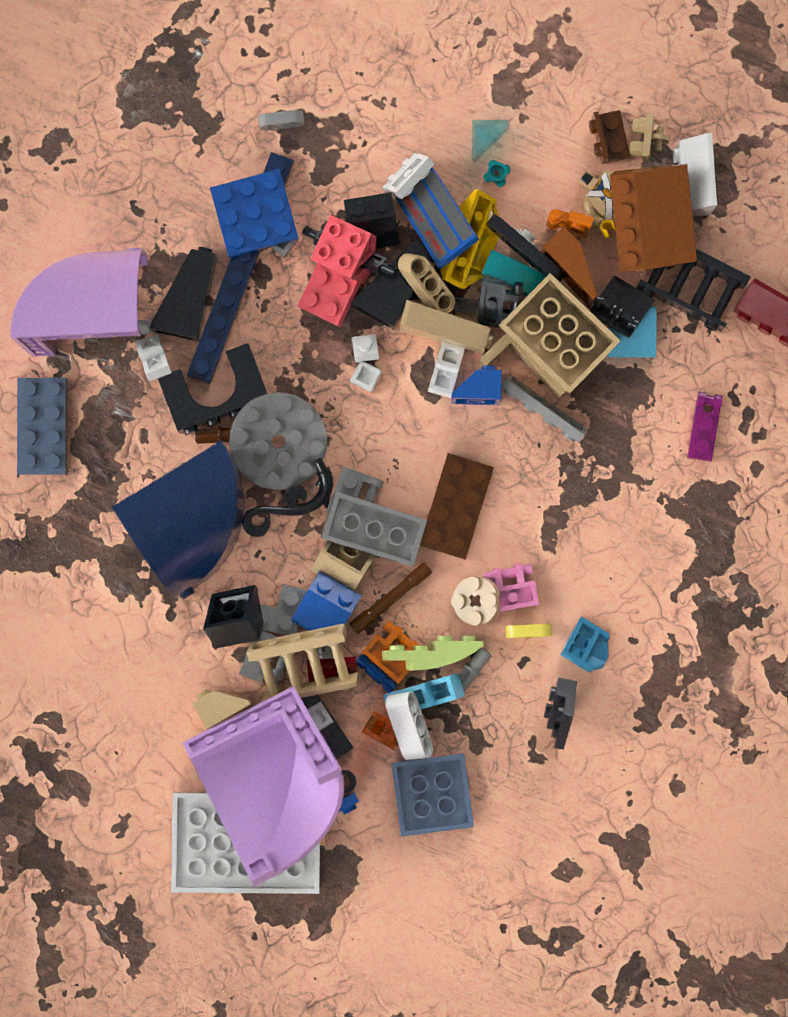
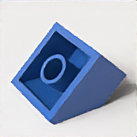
(480, 388)
(325, 604)

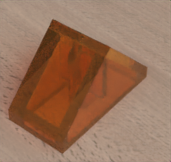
(381, 729)

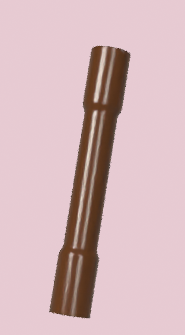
(412, 580)

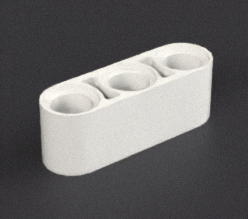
(409, 726)

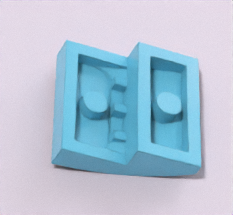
(642, 341)

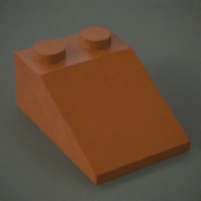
(568, 255)

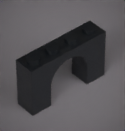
(190, 415)

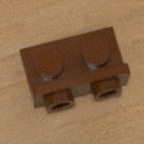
(609, 136)

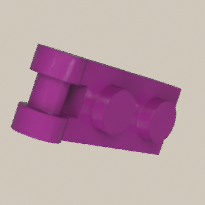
(704, 427)

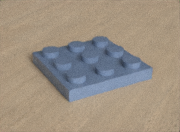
(432, 794)

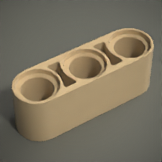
(417, 279)

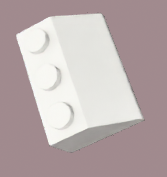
(699, 156)

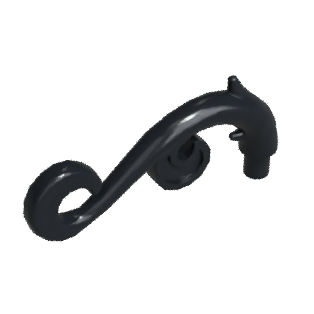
(294, 492)

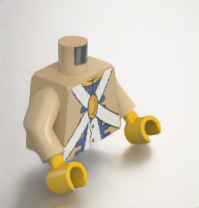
(599, 201)

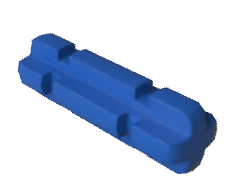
(376, 673)

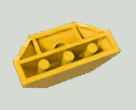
(469, 265)

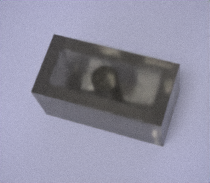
(465, 307)

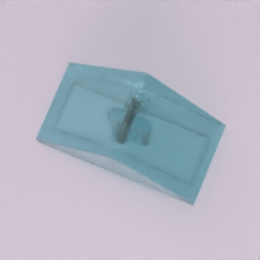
(485, 134)

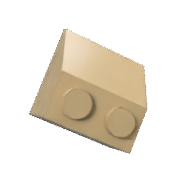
(343, 564)
(218, 706)

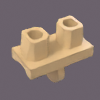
(646, 127)

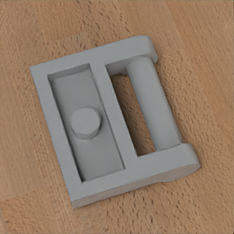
(351, 482)

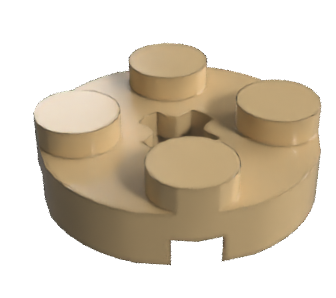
(489, 600)

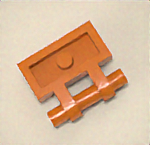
(576, 221)
(394, 668)

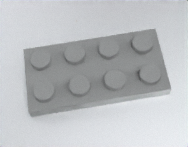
(373, 529)

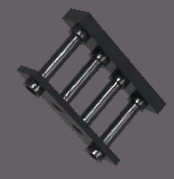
(713, 268)

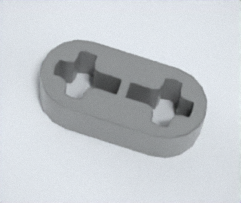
(281, 120)

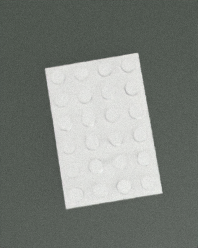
(209, 863)

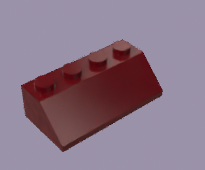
(765, 309)

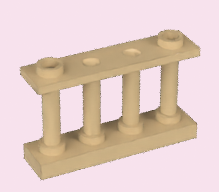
(309, 642)

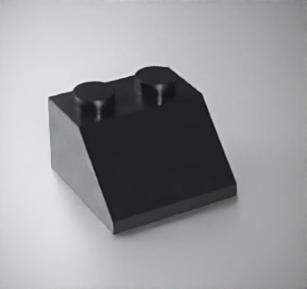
(375, 216)
(234, 617)

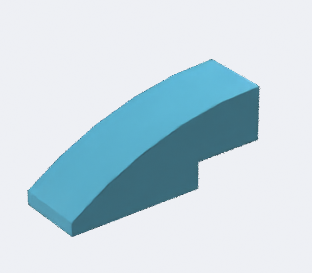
(435, 691)

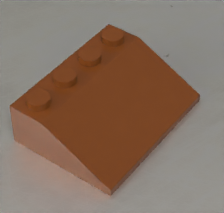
(653, 217)

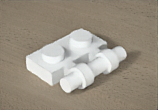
(405, 179)

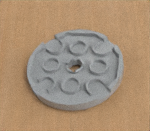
(271, 416)

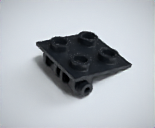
(621, 306)

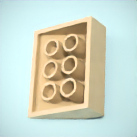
(559, 333)

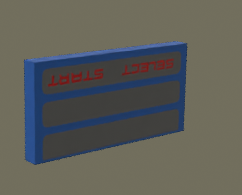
(438, 219)

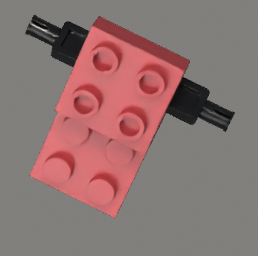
(344, 262)

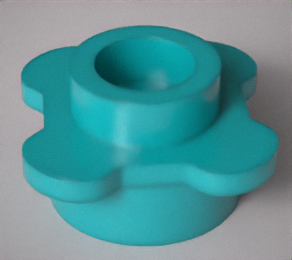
(495, 166)

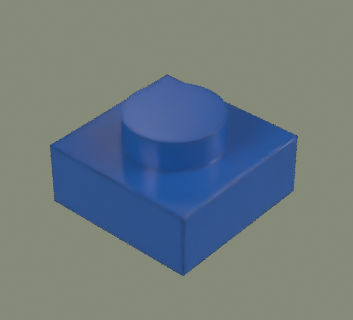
(348, 803)

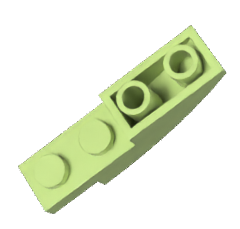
(441, 652)

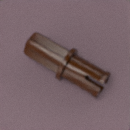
(206, 436)

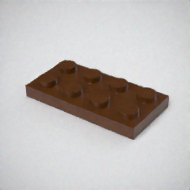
(456, 506)

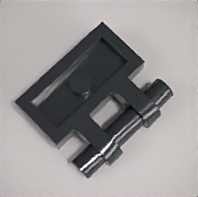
(492, 301)

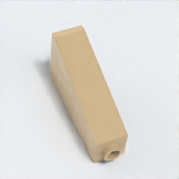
(444, 327)

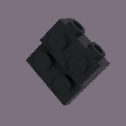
(561, 710)

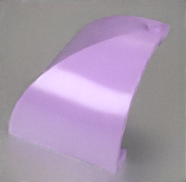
(80, 299)
(270, 782)

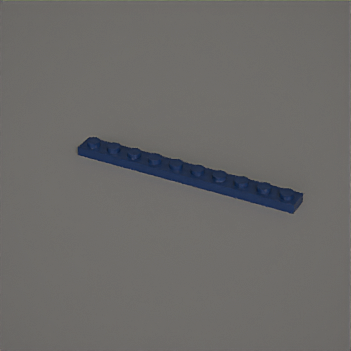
(229, 298)

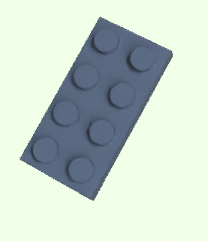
(42, 426)

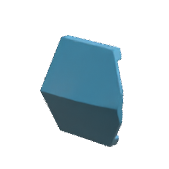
(586, 646)

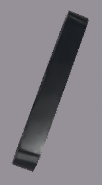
(524, 248)

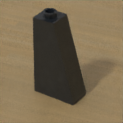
(387, 295)
(187, 299)

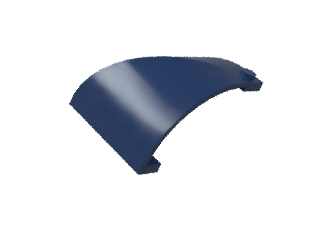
(187, 519)

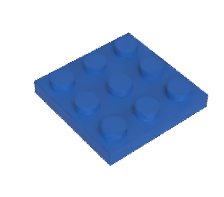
(254, 213)

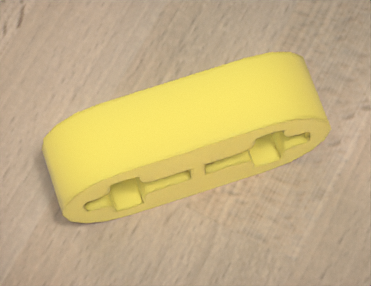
(535, 630)

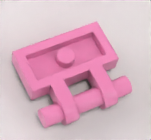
(516, 595)

